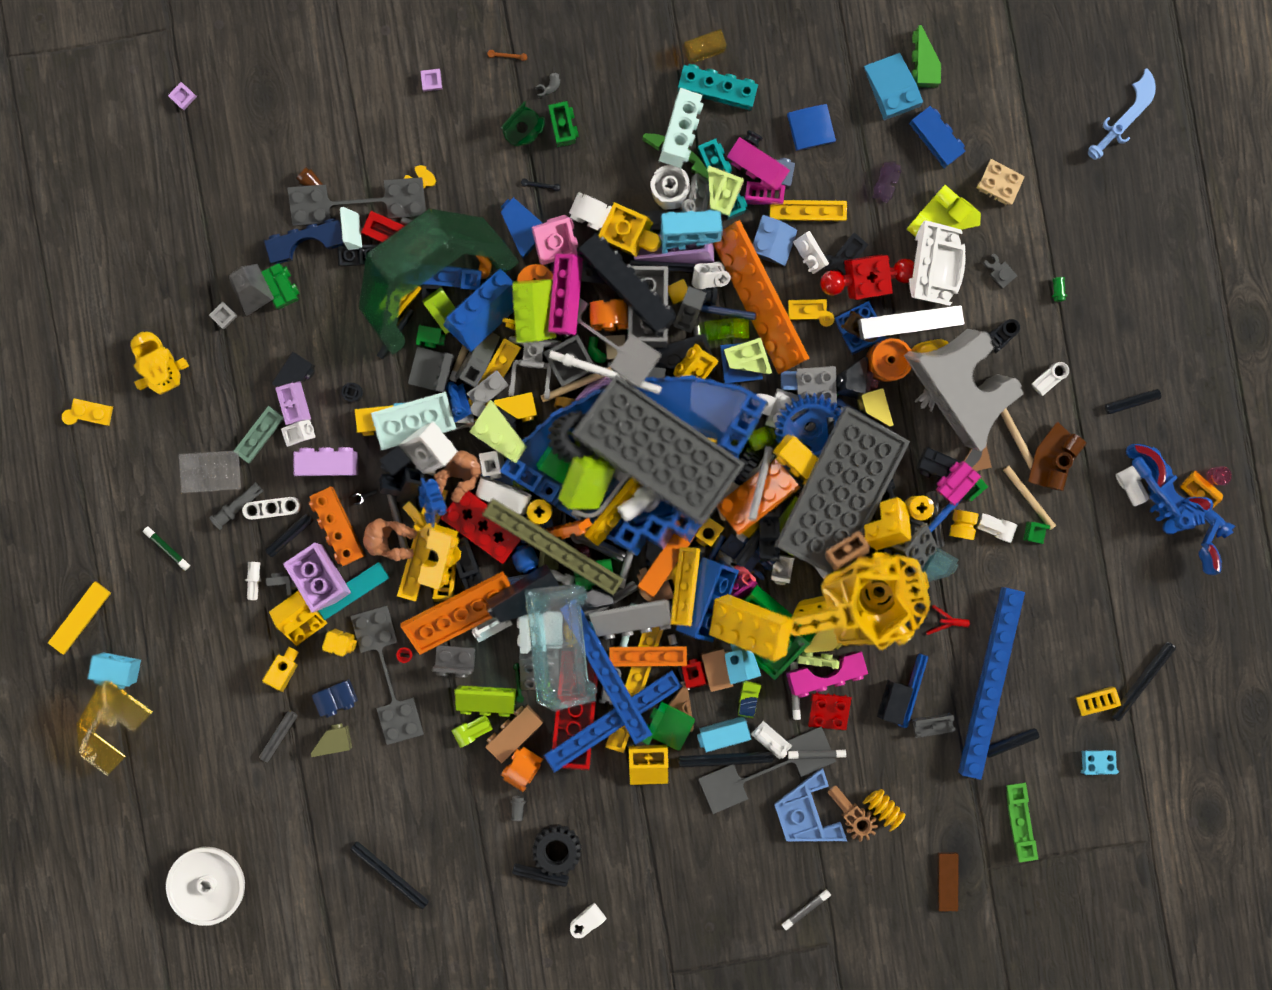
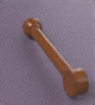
(492, 54)

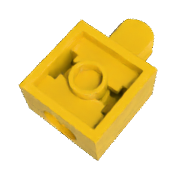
(629, 233)

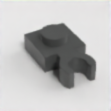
(1002, 273)

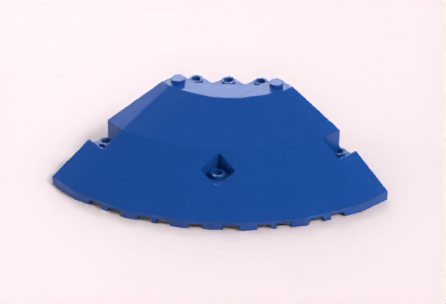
(708, 406)

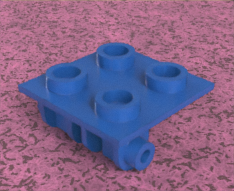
(431, 500)

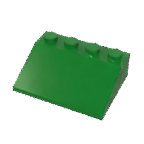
(796, 644)

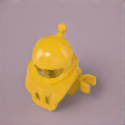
(154, 363)

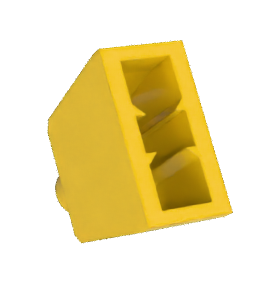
(278, 678)

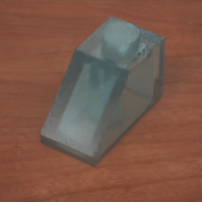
(940, 565)

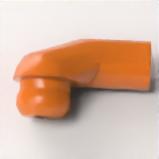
(485, 266)

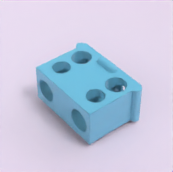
(1099, 762)

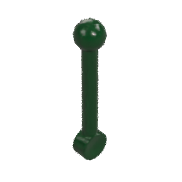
(520, 698)

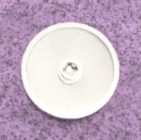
(205, 886)

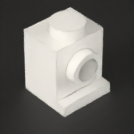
(487, 461)

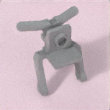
(533, 358)

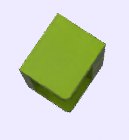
(439, 307)

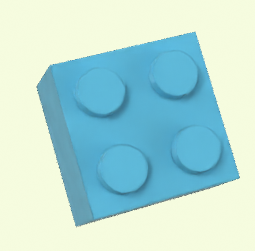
(114, 668)

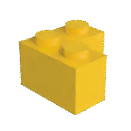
(893, 527)

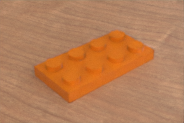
(737, 505)

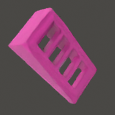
(763, 200)

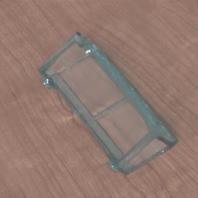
(559, 646)

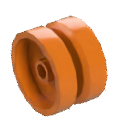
(879, 364)

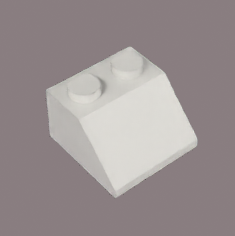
(428, 448)

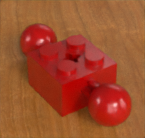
(857, 272)

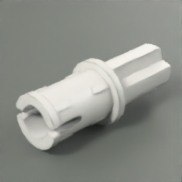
(253, 579)

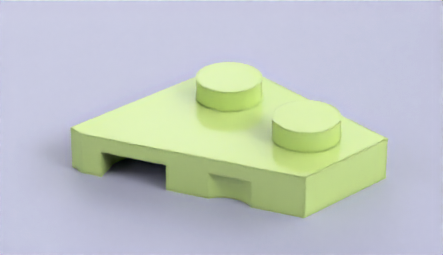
(748, 357)

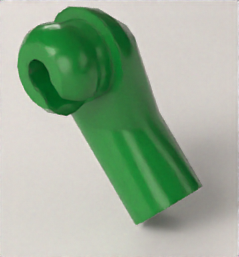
(593, 351)

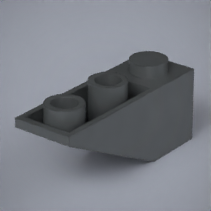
(477, 361)

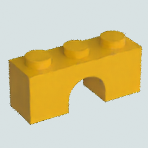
(443, 542)

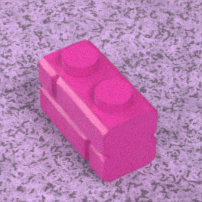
(957, 482)

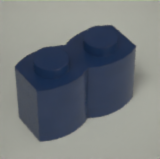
(334, 698)

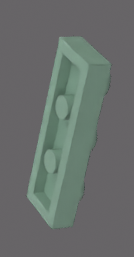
(259, 434)

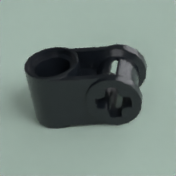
(1000, 336)

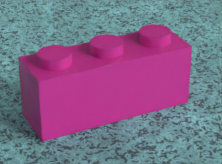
(757, 164)

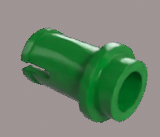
(1059, 289)

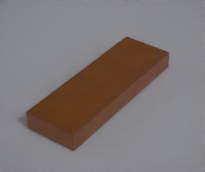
(948, 881)

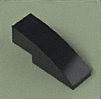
(467, 565)

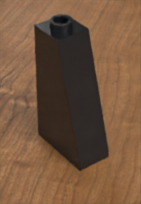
(512, 601)

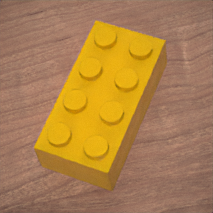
(750, 627)

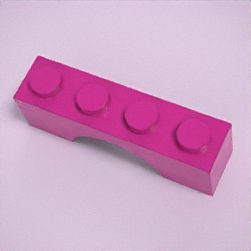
(850, 667)

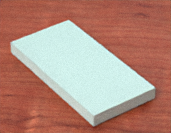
(401, 421)

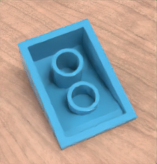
(893, 86)

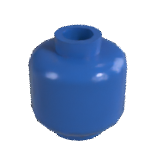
(525, 559)

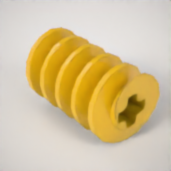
(926, 504)
(535, 517)
(885, 808)

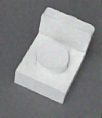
(298, 432)

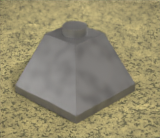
(250, 288)

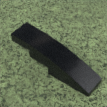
(768, 535)

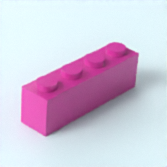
(565, 294)

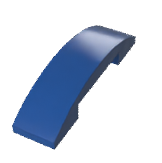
(457, 277)

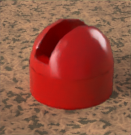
(406, 651)

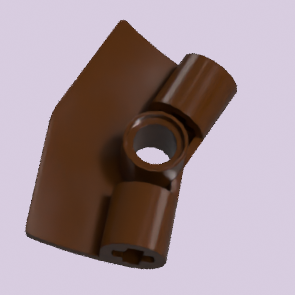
(1046, 467)

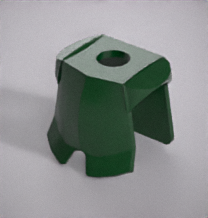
(528, 116)

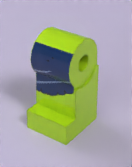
(748, 699)

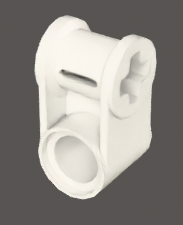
(709, 274)
(589, 918)

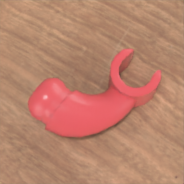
(745, 574)

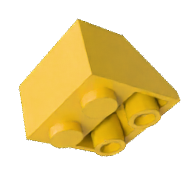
(296, 619)
(648, 764)

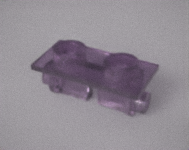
(889, 173)

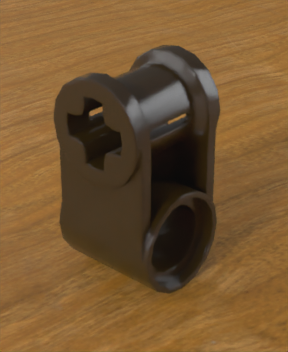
(853, 328)

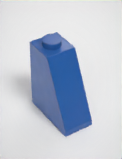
(519, 223)

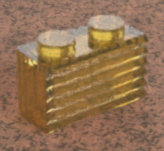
(705, 46)

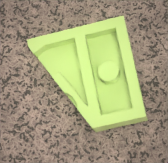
(723, 190)
(823, 660)

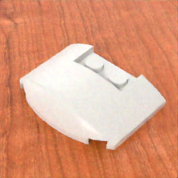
(938, 263)

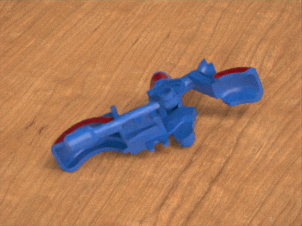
(1182, 512)

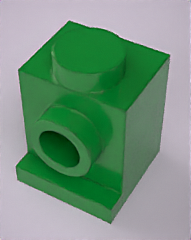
(430, 336)

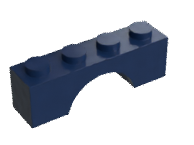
(281, 248)

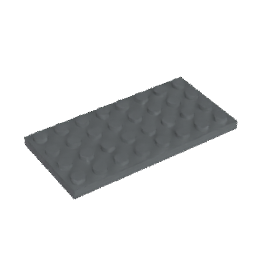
(658, 450)
(842, 487)

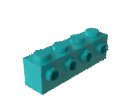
(719, 87)
(712, 155)

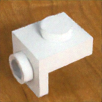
(785, 576)

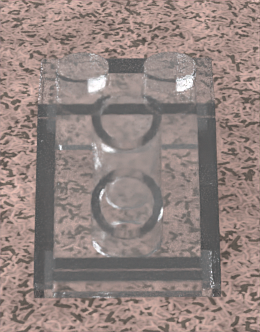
(209, 471)

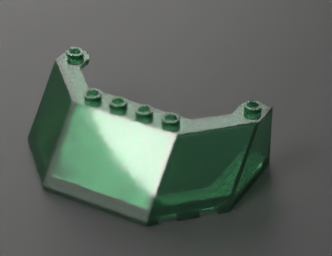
(416, 256)

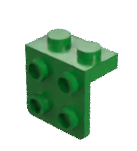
(669, 726)

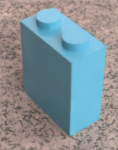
(723, 734)

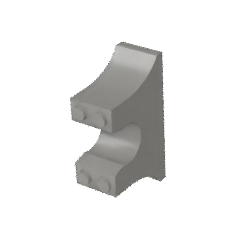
(950, 383)

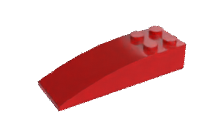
(572, 721)

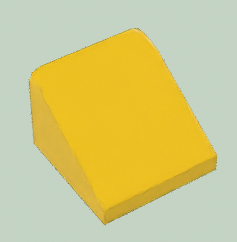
(677, 291)

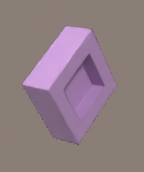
(431, 80)
(182, 96)

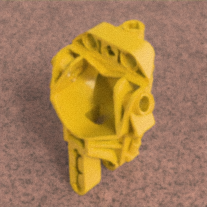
(862, 620)

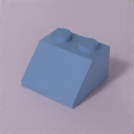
(774, 240)

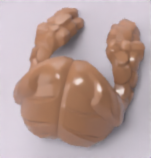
(462, 466)
(376, 539)

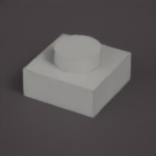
(223, 315)

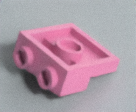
(554, 238)

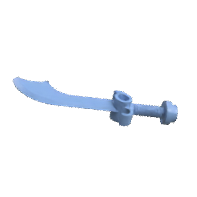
(1144, 95)

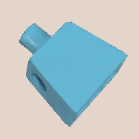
(741, 665)

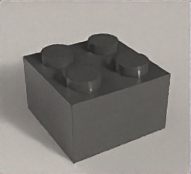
(565, 373)

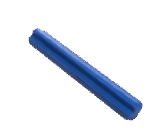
(914, 683)

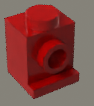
(690, 680)

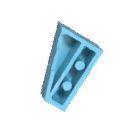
(689, 228)

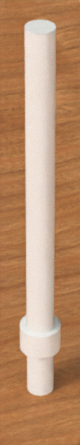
(569, 360)

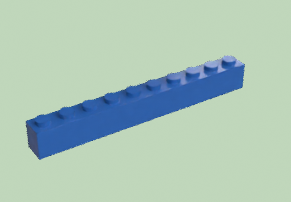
(991, 683)

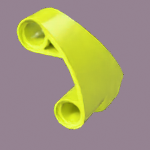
(948, 210)

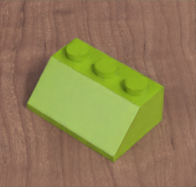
(532, 310)
(485, 700)

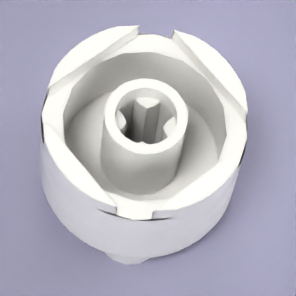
(670, 176)
(589, 210)

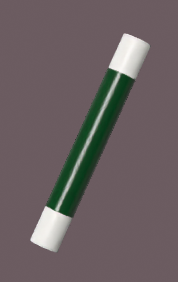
(166, 548)

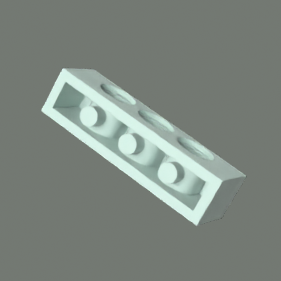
(671, 152)

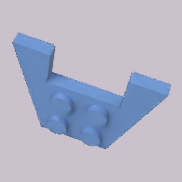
(799, 814)

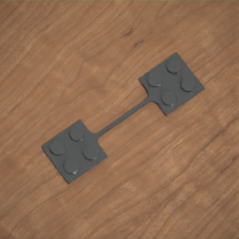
(312, 204)
(374, 632)
(726, 788)

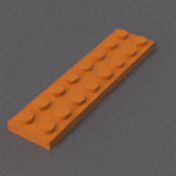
(760, 297)

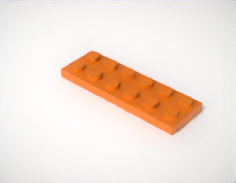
(453, 615)

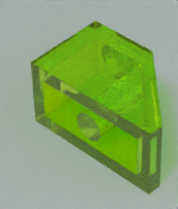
(727, 329)
(762, 438)

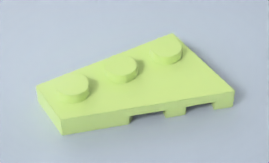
(496, 432)

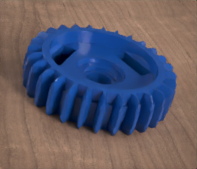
(817, 412)

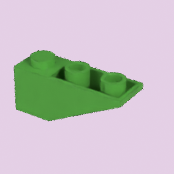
(927, 65)

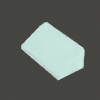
(350, 229)

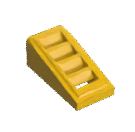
(440, 598)
(1103, 692)

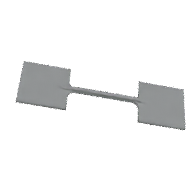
(633, 358)

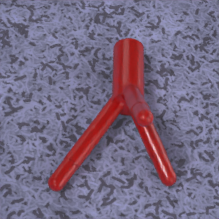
(950, 621)

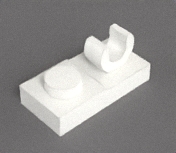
(810, 252)

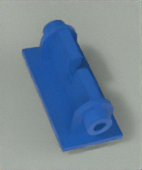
(458, 401)

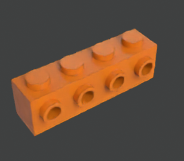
(337, 526)

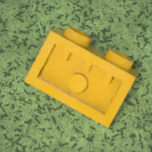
(695, 363)

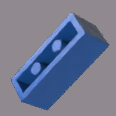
(937, 136)

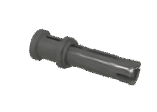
(229, 511)

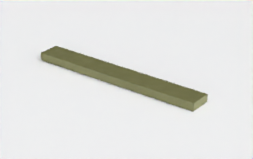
(552, 546)

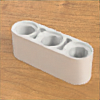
(506, 494)
(262, 508)

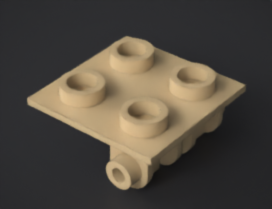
(1000, 182)

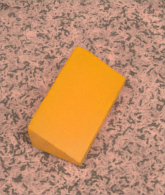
(1198, 486)

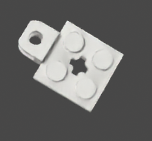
(776, 403)

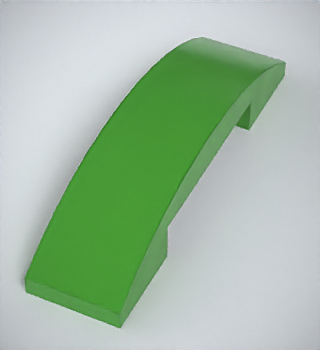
(657, 141)
(1020, 822)

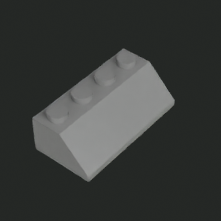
(632, 618)

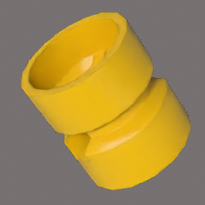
(963, 524)

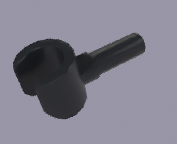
(360, 497)

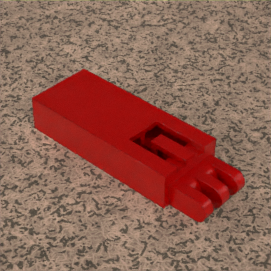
(380, 227)

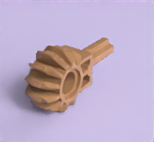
(853, 815)

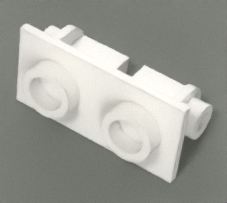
(489, 628)
(771, 740)

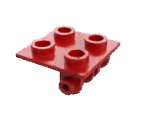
(829, 711)

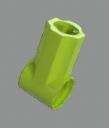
(468, 732)

